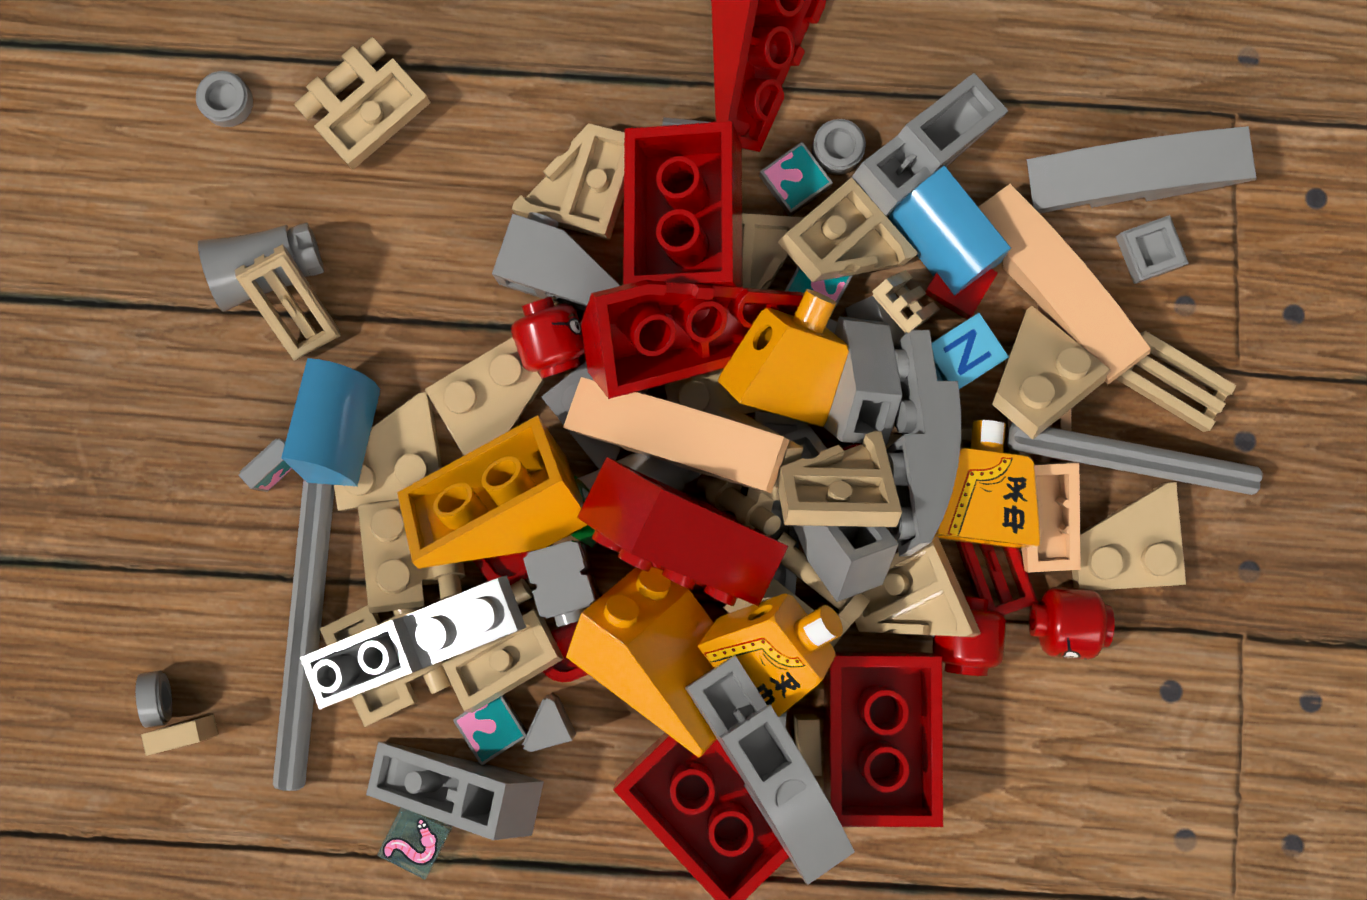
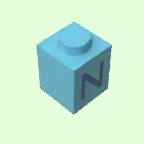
(967, 352)

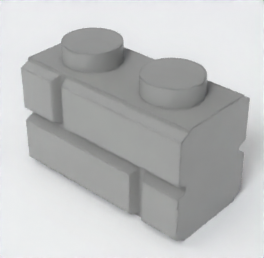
(562, 581)

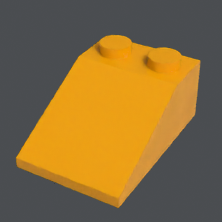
(493, 500)
(645, 651)

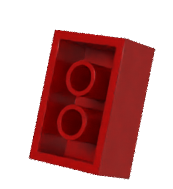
(683, 204)
(679, 535)
(884, 739)
(703, 816)

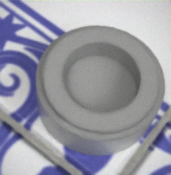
(224, 99)
(838, 146)
(153, 699)

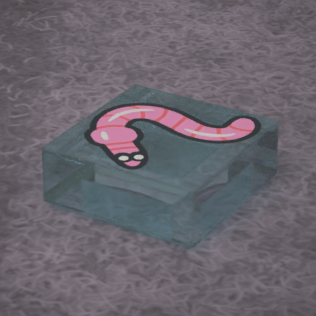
(414, 842)

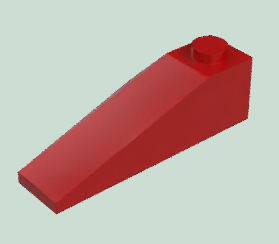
(752, 56)
(669, 330)

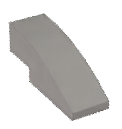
(929, 143)

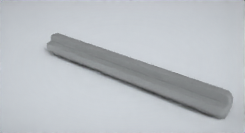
(1138, 459)

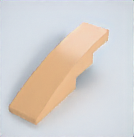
(1063, 284)
(678, 435)
(1058, 510)

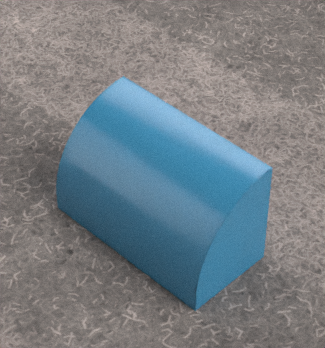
(949, 231)
(331, 424)

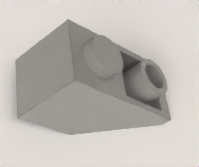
(869, 382)

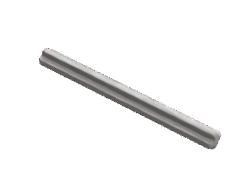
(303, 635)

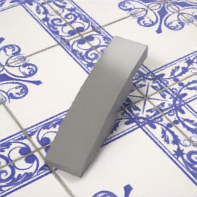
(1142, 169)

